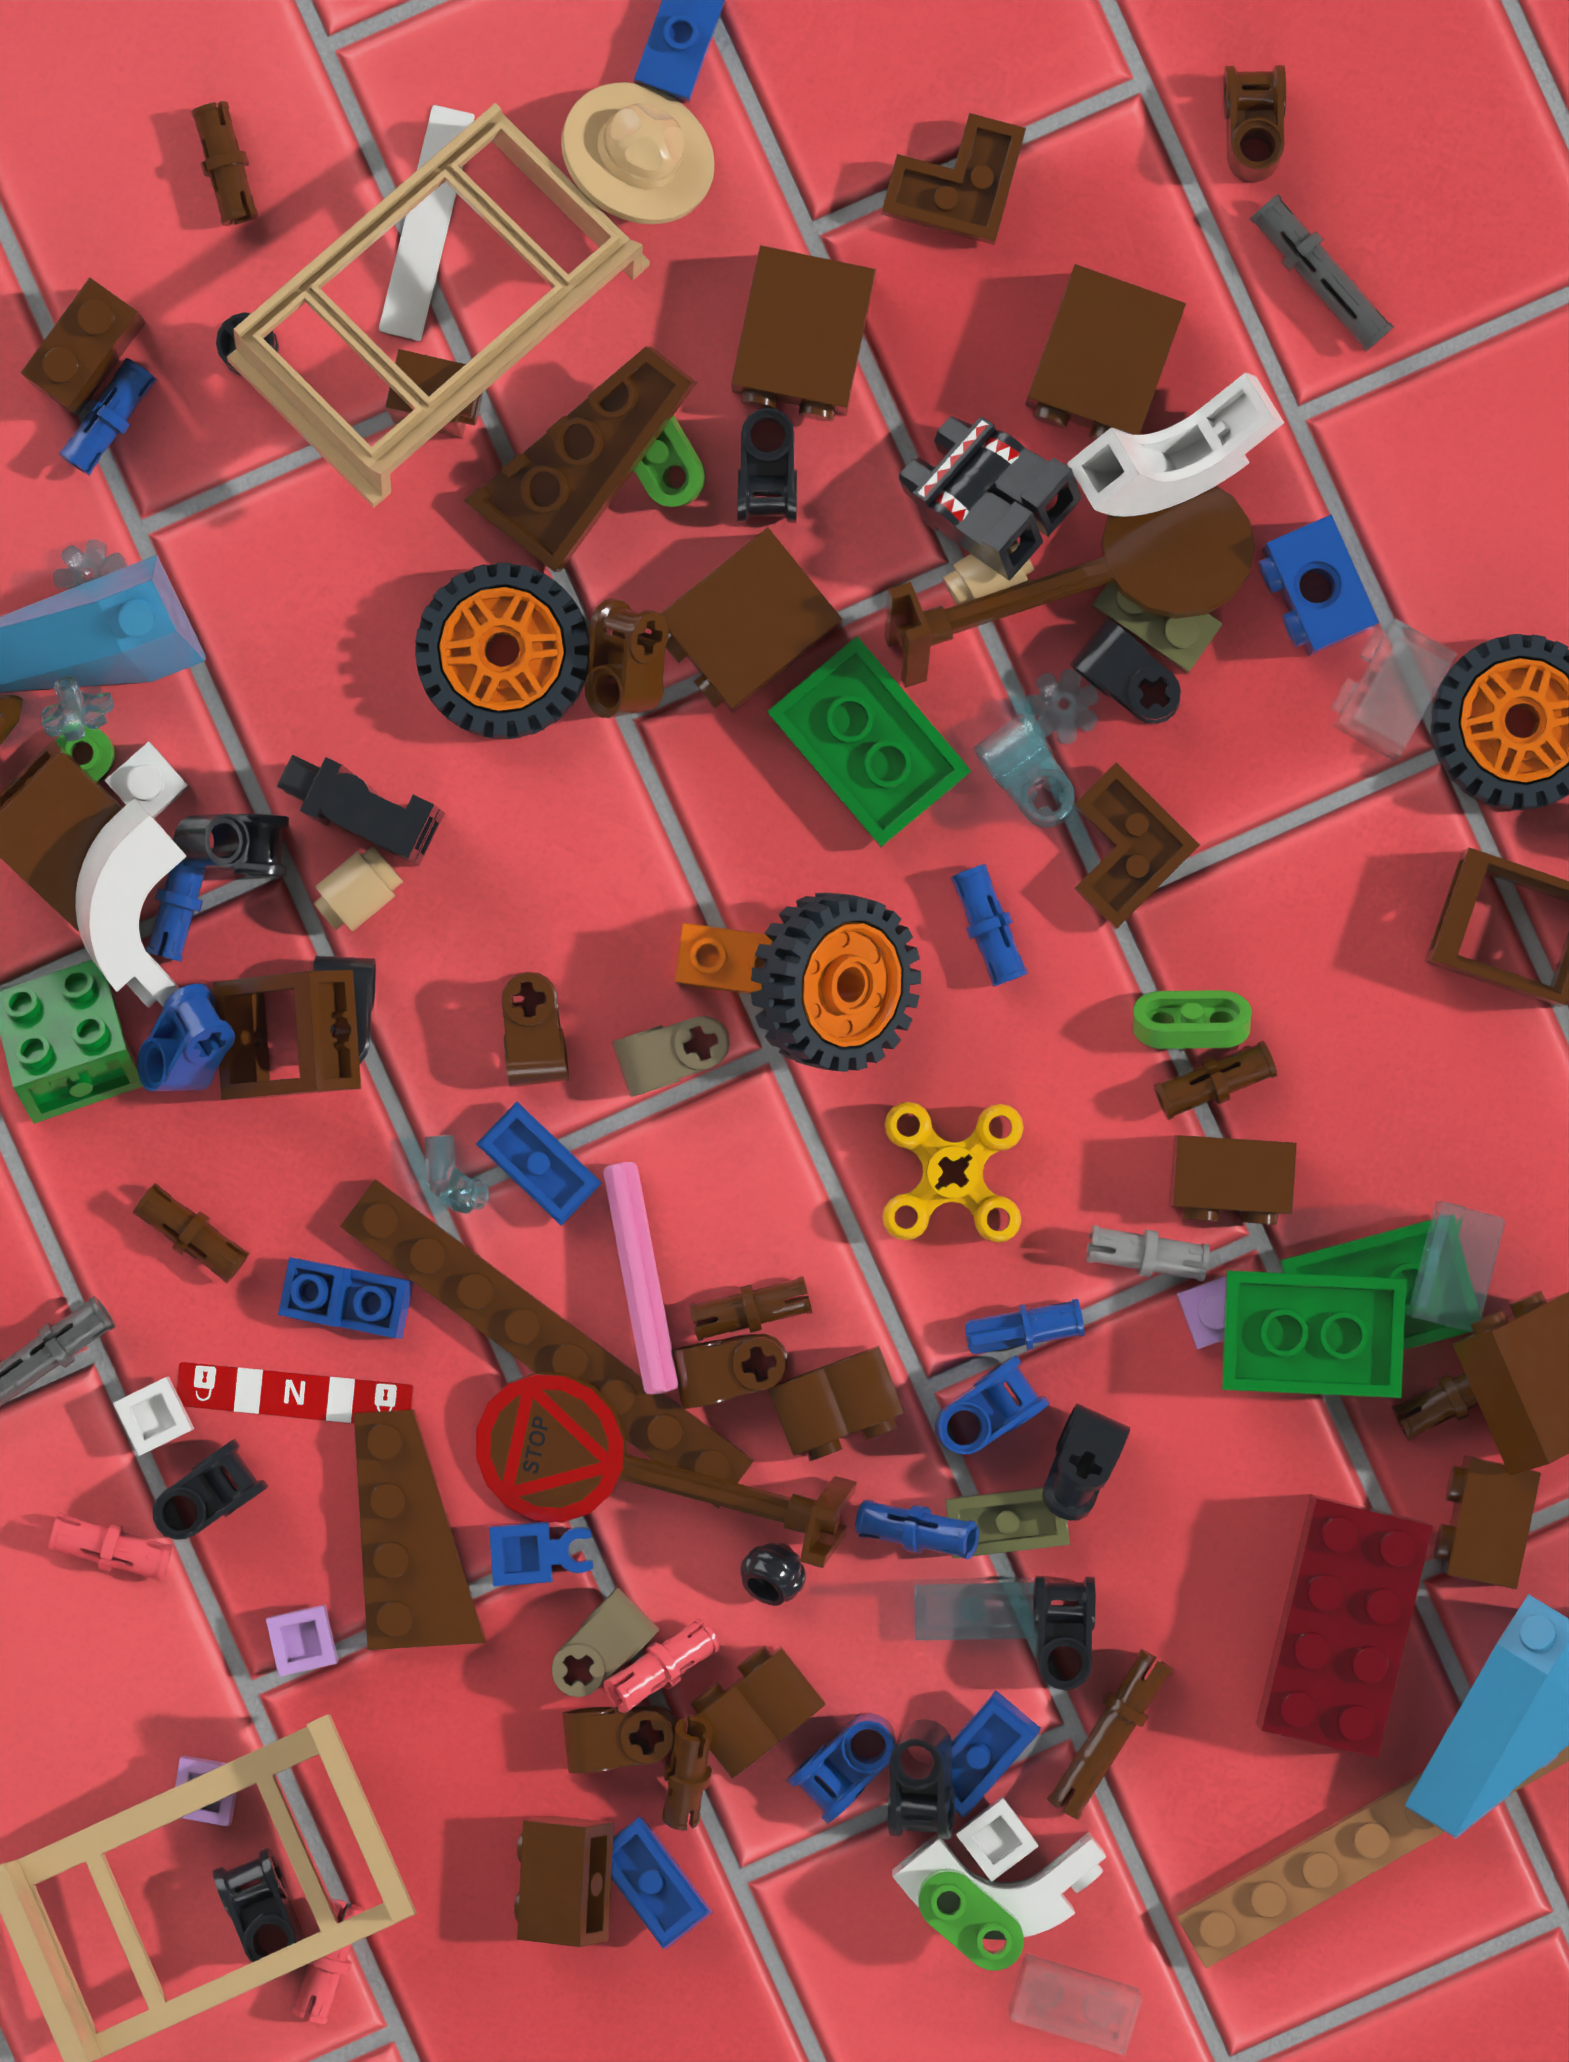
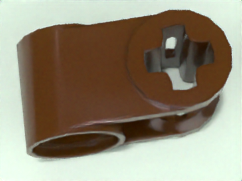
(1254, 109)
(627, 664)
(534, 1043)
(717, 1371)
(607, 1738)

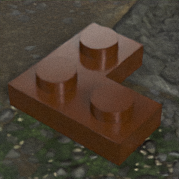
(965, 198)
(1145, 842)

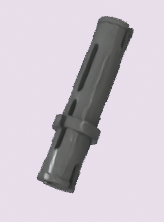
(1321, 272)
(53, 1347)

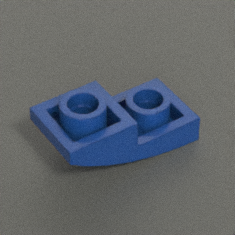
(345, 1298)

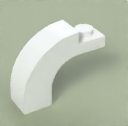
(1167, 467)
(110, 891)
(1033, 1901)

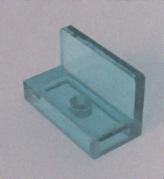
(1456, 1266)
(973, 1608)

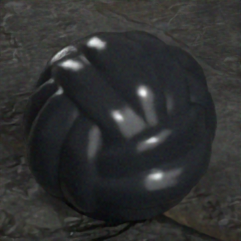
(773, 1573)

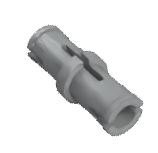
(1147, 1253)

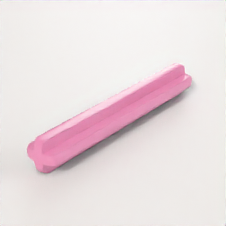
(640, 1278)

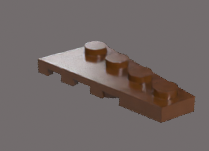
(574, 471)
(409, 1554)

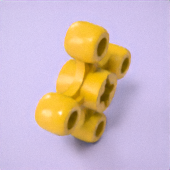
(974, 1193)

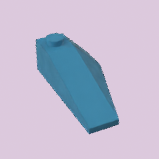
(100, 632)
(1504, 1727)

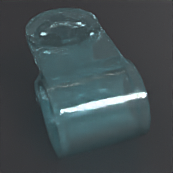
(1020, 764)

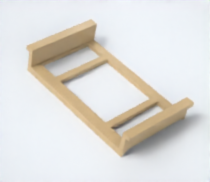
(333, 438)
(44, 1957)

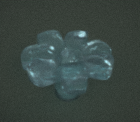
(83, 563)
(76, 710)
(1052, 716)

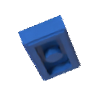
(678, 46)
(539, 1163)
(987, 1749)
(655, 1884)

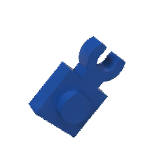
(526, 1553)

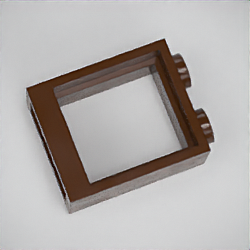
(1457, 913)
(324, 1060)

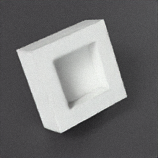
(147, 779)
(153, 1416)
(996, 1838)

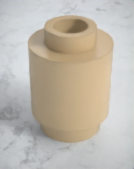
(976, 579)
(357, 889)

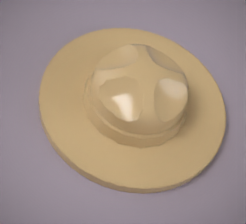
(637, 153)

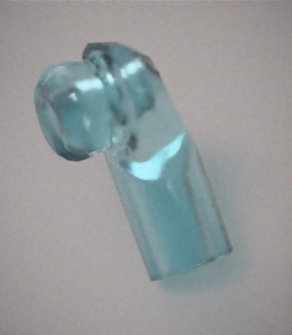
(450, 1183)

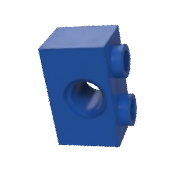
(1321, 551)

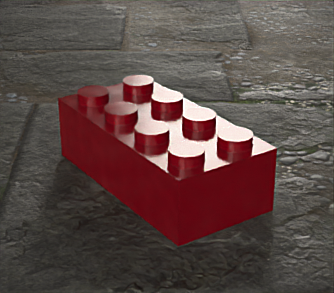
(1344, 1626)

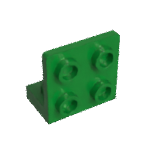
(65, 1042)

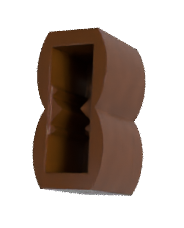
(837, 1402)
(757, 1708)

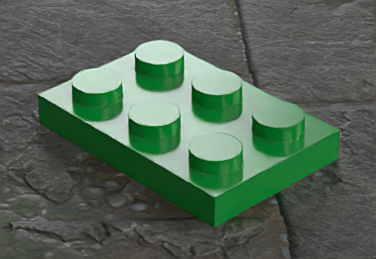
(869, 741)
(1384, 1254)
(1313, 1334)

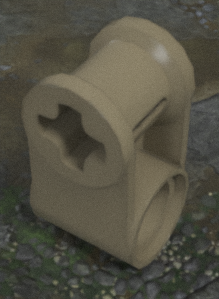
(662, 1057)
(609, 1637)

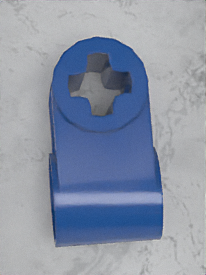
(185, 1043)
(992, 1406)
(843, 1767)

